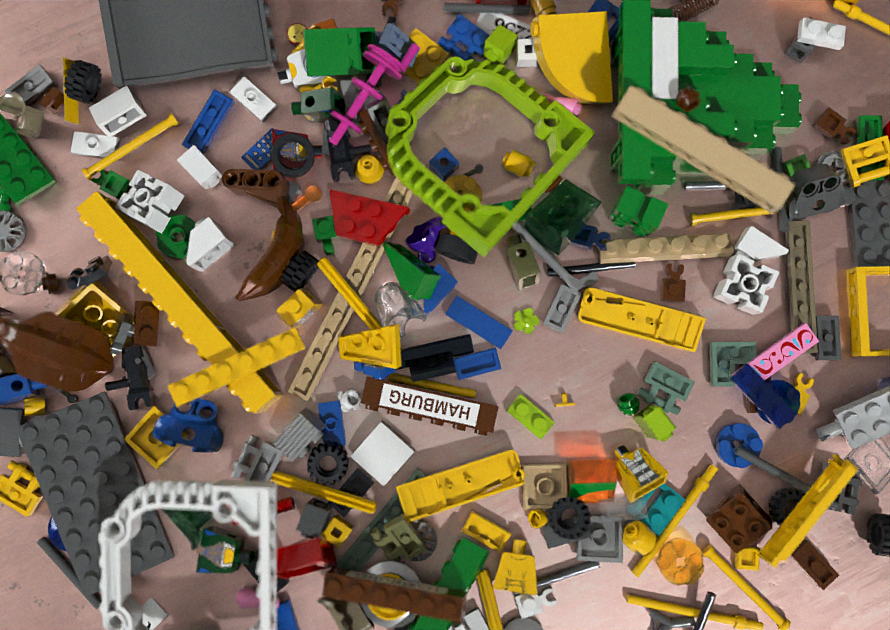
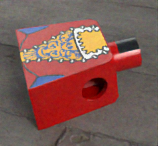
(293, 154)

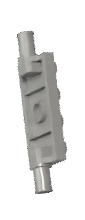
(860, 420)

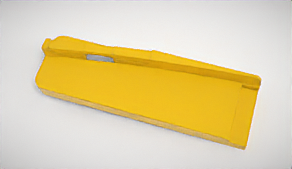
(808, 511)

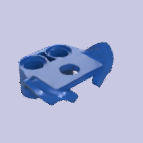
(207, 435)

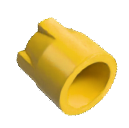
(34, 406)

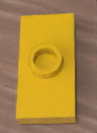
(486, 531)

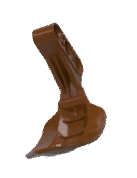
(288, 236)
(56, 350)

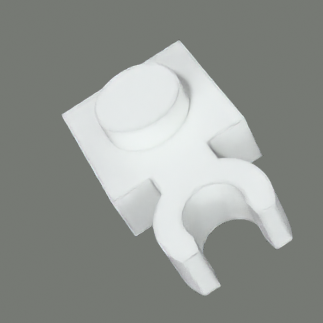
(531, 604)

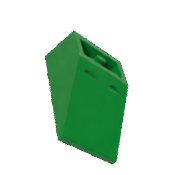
(338, 51)

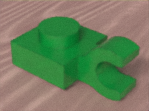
(325, 232)

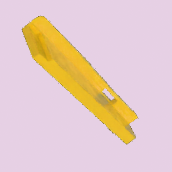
(641, 318)
(460, 485)

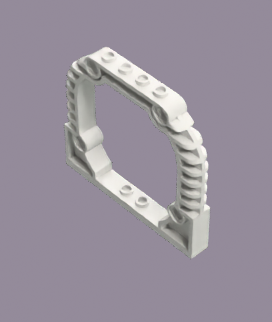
(252, 507)

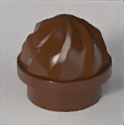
(688, 99)

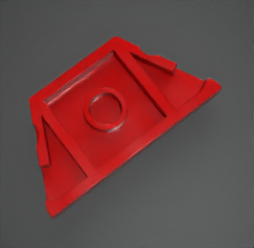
(364, 218)

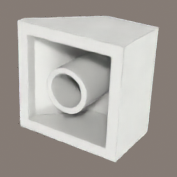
(207, 244)

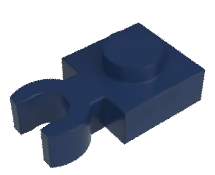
(588, 237)

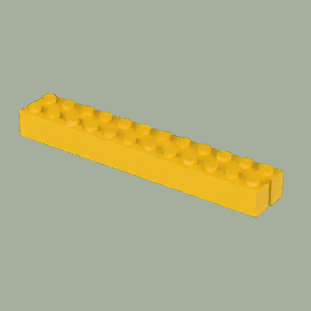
(173, 297)

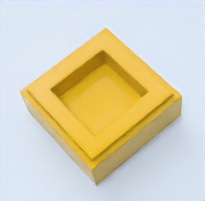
(747, 559)

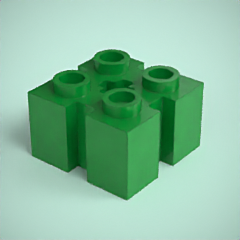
(637, 211)

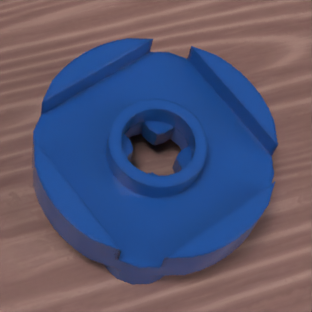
(738, 432)

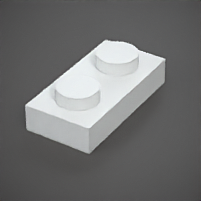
(821, 33)

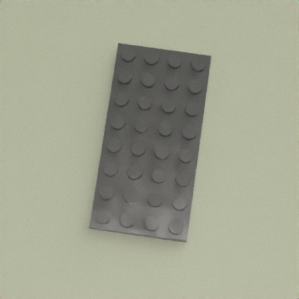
(84, 479)

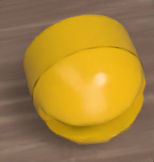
(537, 518)

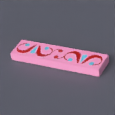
(783, 351)

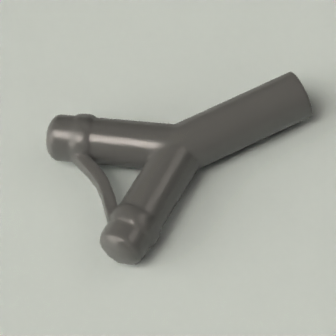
(669, 623)

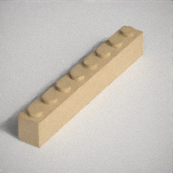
(703, 150)

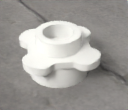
(352, 396)

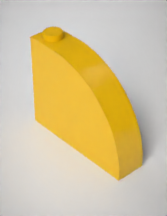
(575, 54)

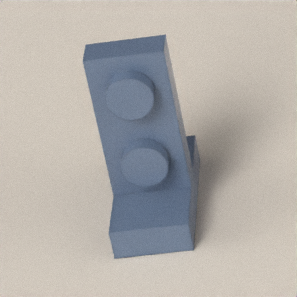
(394, 42)

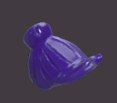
(425, 239)

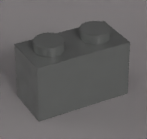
(314, 518)

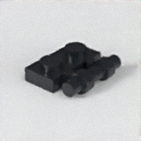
(97, 269)

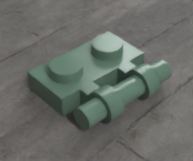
(669, 382)

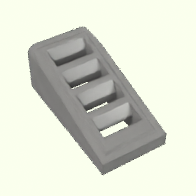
(349, 94)

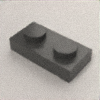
(829, 338)

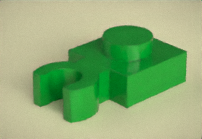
(112, 183)

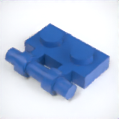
(466, 34)

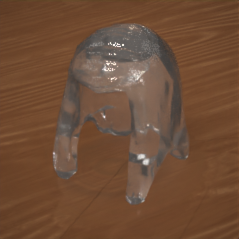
(395, 305)

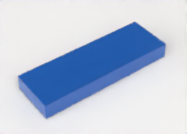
(208, 121)
(478, 322)

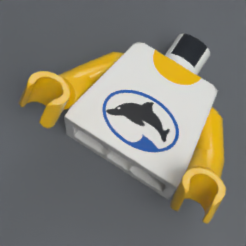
(298, 72)

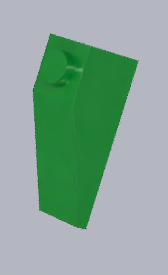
(411, 272)

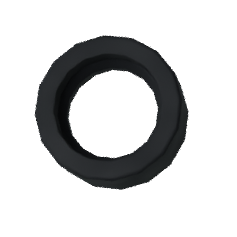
(290, 138)
(456, 249)

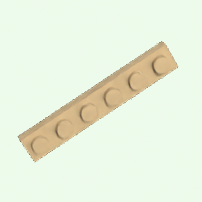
(666, 248)

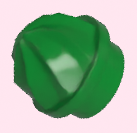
(628, 404)

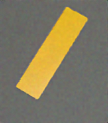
(71, 108)

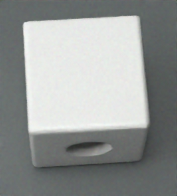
(525, 53)

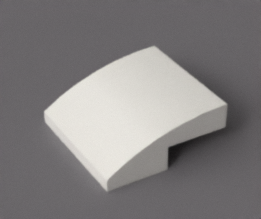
(382, 453)

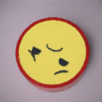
(295, 33)

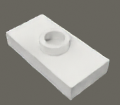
(253, 99)
(93, 144)

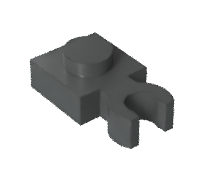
(124, 329)

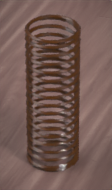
(711, 2)

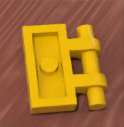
(17, 495)

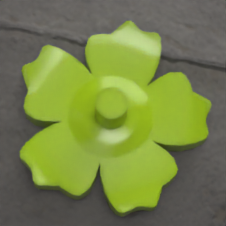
(525, 320)

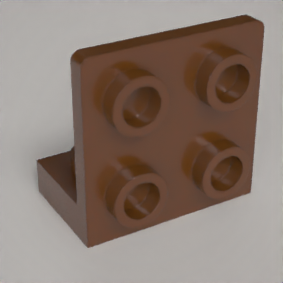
(740, 520)

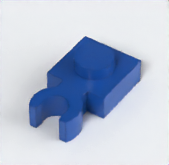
(377, 372)

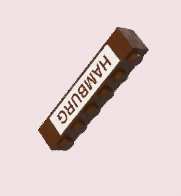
(430, 405)
(395, 594)

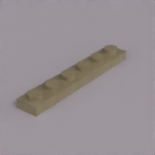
(801, 277)

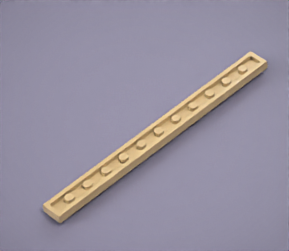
(340, 310)

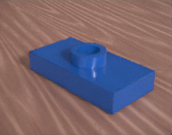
(331, 415)

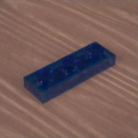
(762, 396)

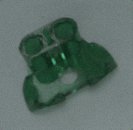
(189, 522)

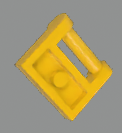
(866, 154)

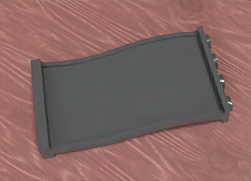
(184, 38)

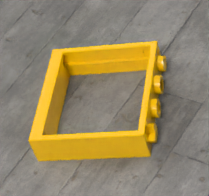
(859, 310)

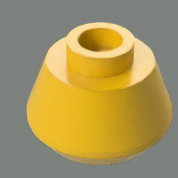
(368, 169)

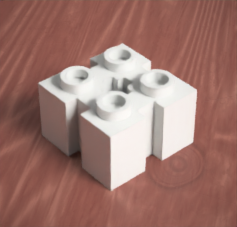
(149, 201)
(756, 279)

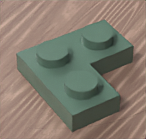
(725, 356)

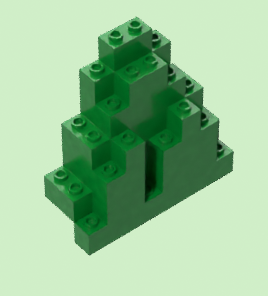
(737, 96)

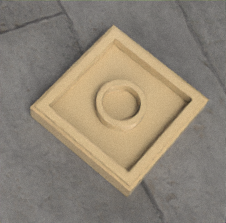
(544, 485)

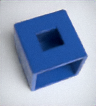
(444, 172)

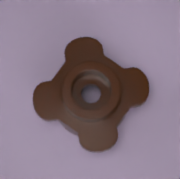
(49, 282)

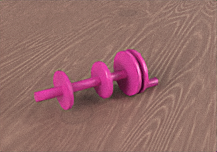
(384, 63)

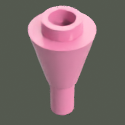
(569, 103)
(248, 598)

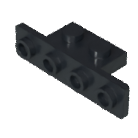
(435, 358)

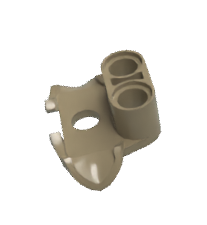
(29, 119)
(347, 614)

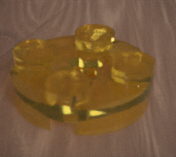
(693, 558)

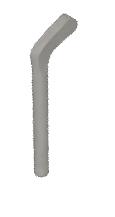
(572, 282)

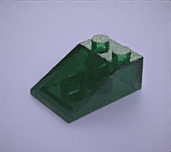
(561, 216)

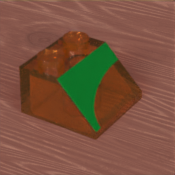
(591, 478)

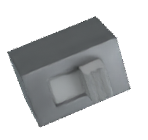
(293, 192)

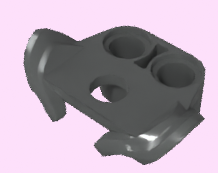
(818, 184)

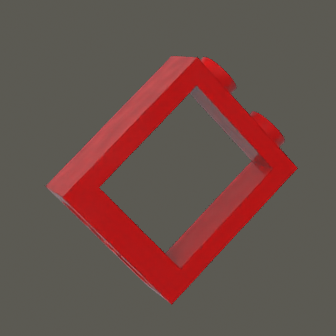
(305, 558)

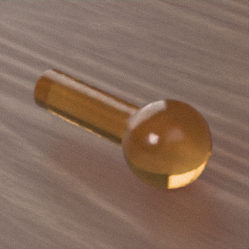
(312, 195)

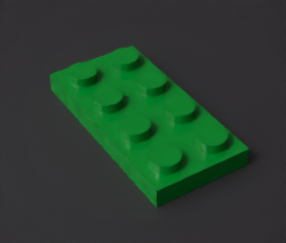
(20, 171)

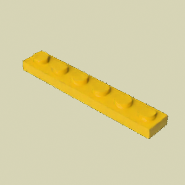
(236, 367)

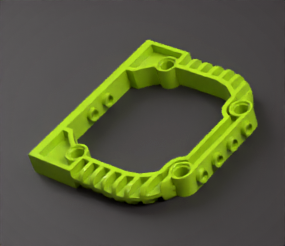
(553, 123)

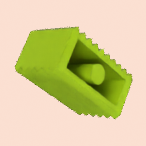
(655, 423)

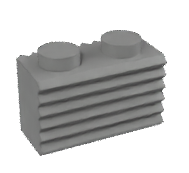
(299, 434)

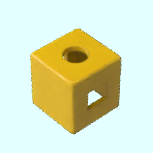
(332, 536)

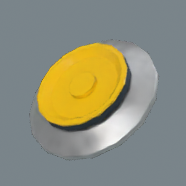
(387, 617)

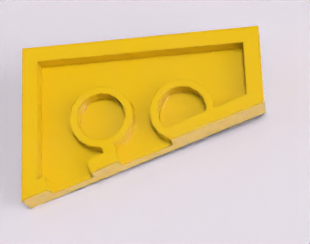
(373, 346)

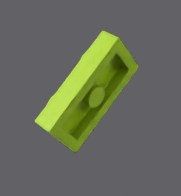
(530, 416)

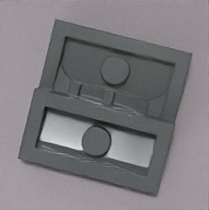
(9, 439)

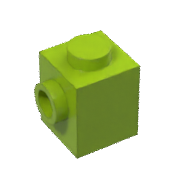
(500, 45)

